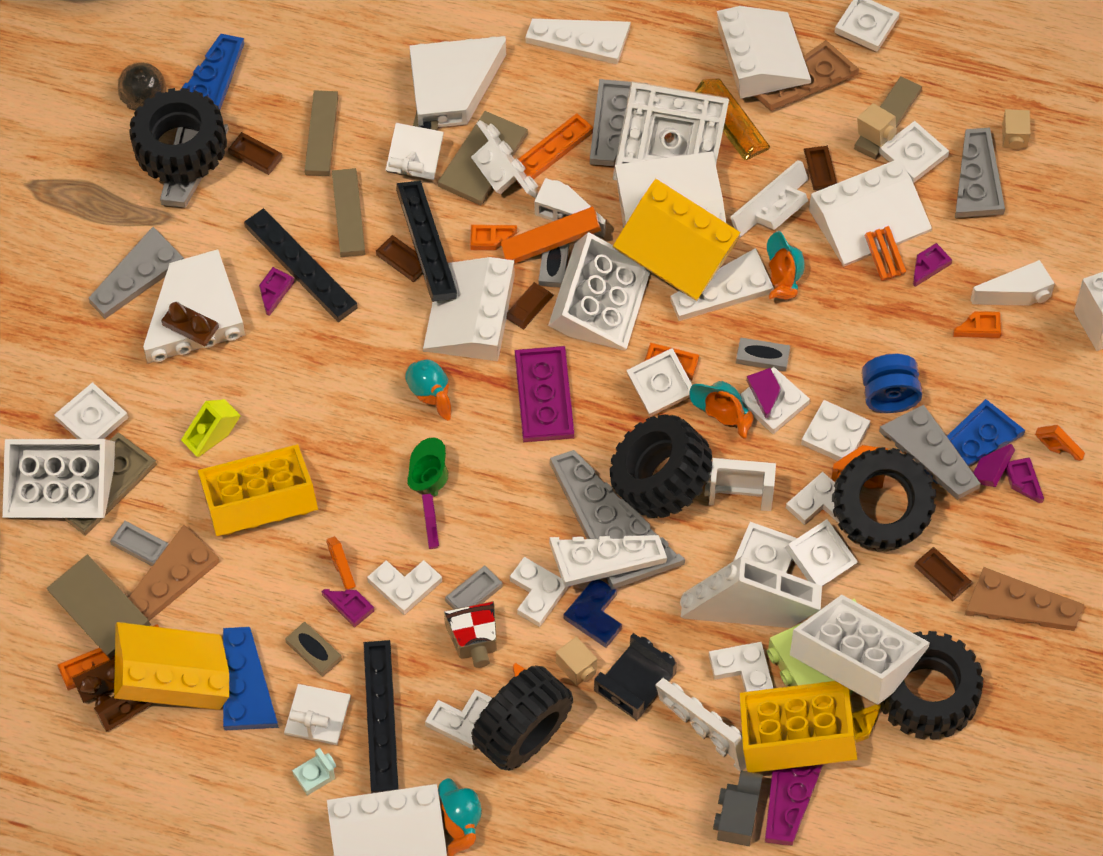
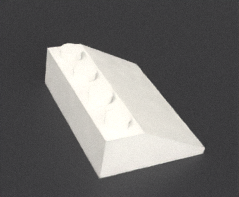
(761, 50)
(689, 175)
(867, 204)
(599, 294)
(477, 317)
(57, 478)
(857, 648)
(388, 823)

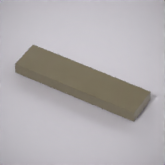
(896, 103)
(321, 133)
(348, 212)

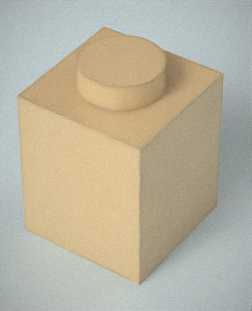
(877, 125)
(1016, 128)
(576, 661)

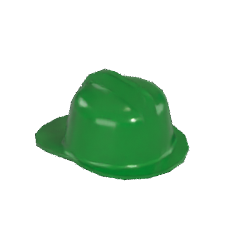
(428, 467)

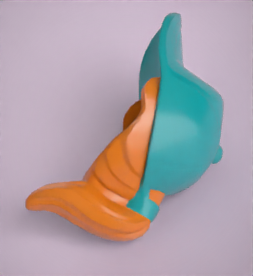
(786, 266)
(430, 385)
(723, 404)
(461, 815)

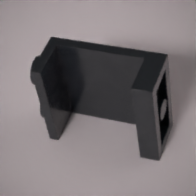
(634, 677)

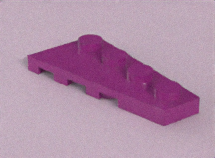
(788, 802)

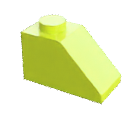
(210, 426)

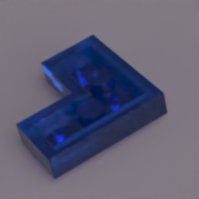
(588, 614)

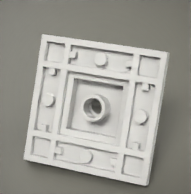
(653, 111)

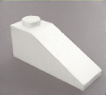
(559, 200)
(1019, 287)

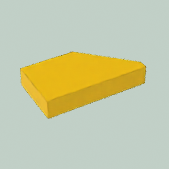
(864, 722)

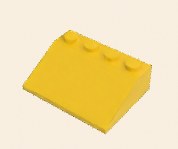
(676, 239)
(258, 490)
(170, 666)
(797, 726)

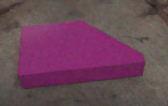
(930, 263)
(274, 288)
(765, 390)
(993, 465)
(1024, 479)
(430, 521)
(349, 605)

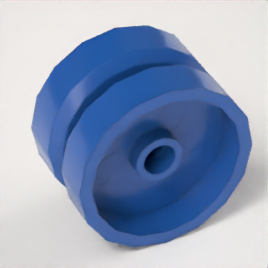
(891, 383)

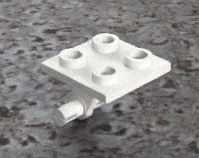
(414, 151)
(317, 714)

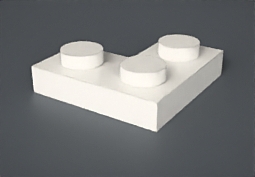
(813, 499)
(543, 588)
(407, 590)
(745, 661)
(456, 723)

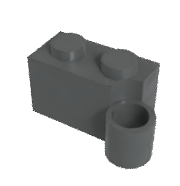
(738, 809)

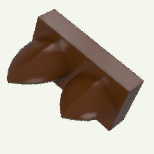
(189, 323)
(95, 680)
(115, 711)

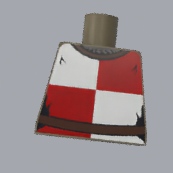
(473, 631)

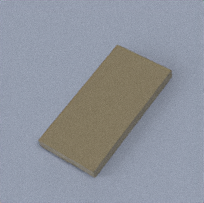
(463, 174)
(130, 468)
(95, 603)

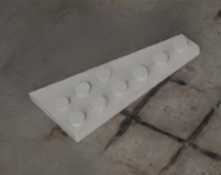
(605, 514)

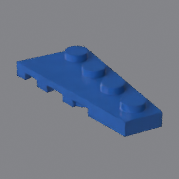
(217, 69)
(983, 433)
(249, 698)

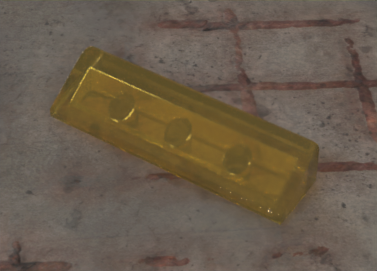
(737, 124)

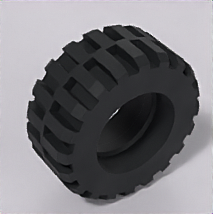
(172, 111)
(908, 474)
(679, 478)
(939, 716)
(522, 717)

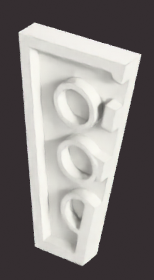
(581, 37)
(732, 284)
(593, 559)
(705, 723)

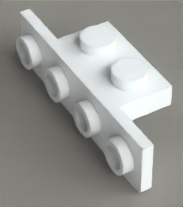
(498, 164)
(774, 202)

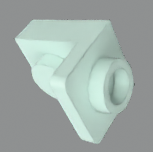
(315, 772)

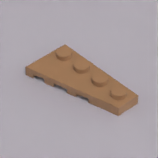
(825, 68)
(174, 572)
(1013, 599)

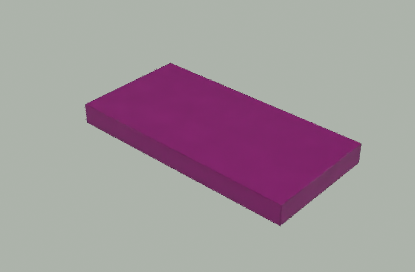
(544, 394)

